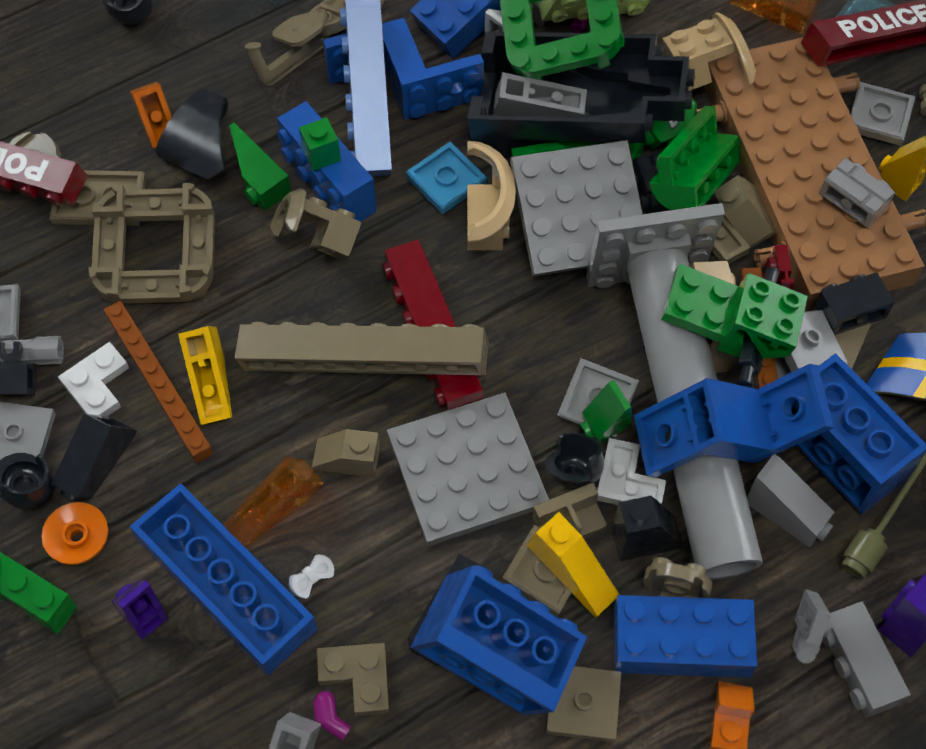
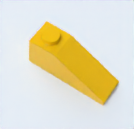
(905, 168)
(207, 373)
(573, 564)

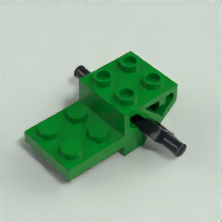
(745, 320)

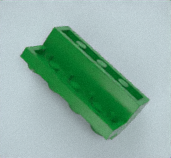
(695, 163)

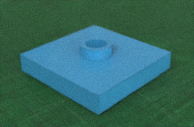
(445, 177)

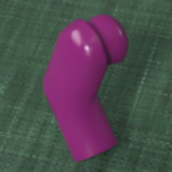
(326, 714)

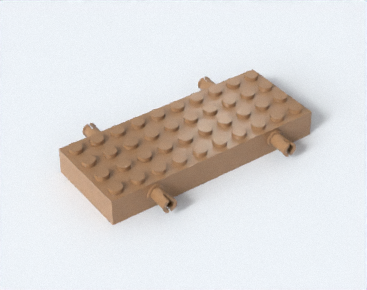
(789, 141)

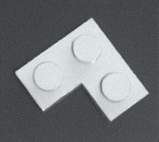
(88, 380)
(619, 479)

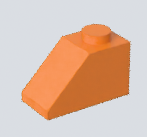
(152, 110)

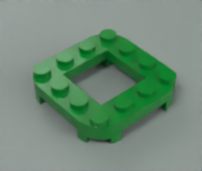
(564, 54)

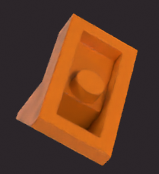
(731, 716)

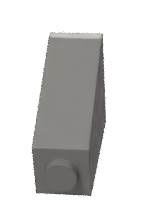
(790, 502)

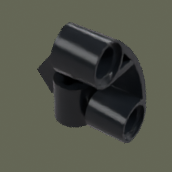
(194, 135)

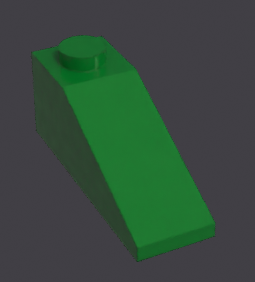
(262, 178)
(606, 414)

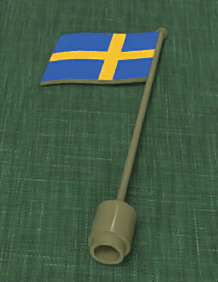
(904, 375)

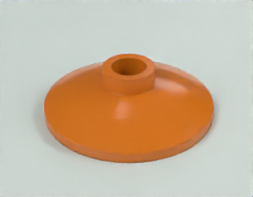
(73, 520)

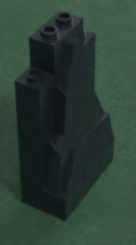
(619, 99)

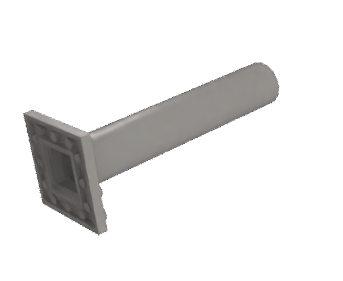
(645, 255)

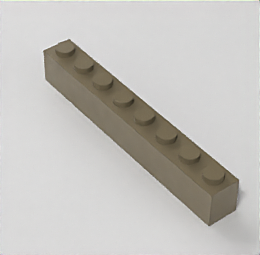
(363, 348)

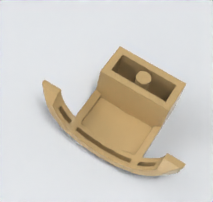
(709, 42)
(490, 204)

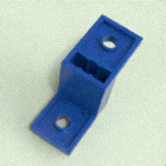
(414, 86)
(732, 420)

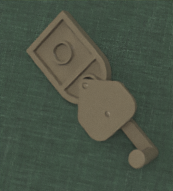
(304, 33)

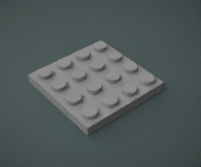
(565, 196)
(467, 468)

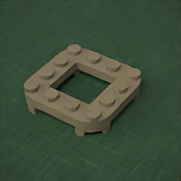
(153, 286)

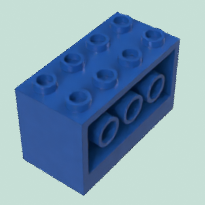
(870, 444)
(500, 641)

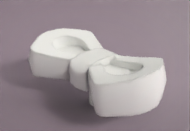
(301, 583)

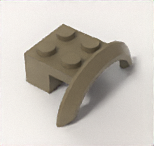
(335, 229)

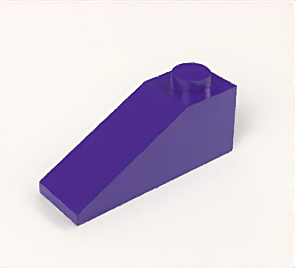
(140, 608)

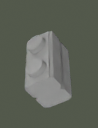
(857, 192)

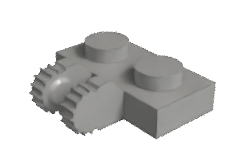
(812, 623)

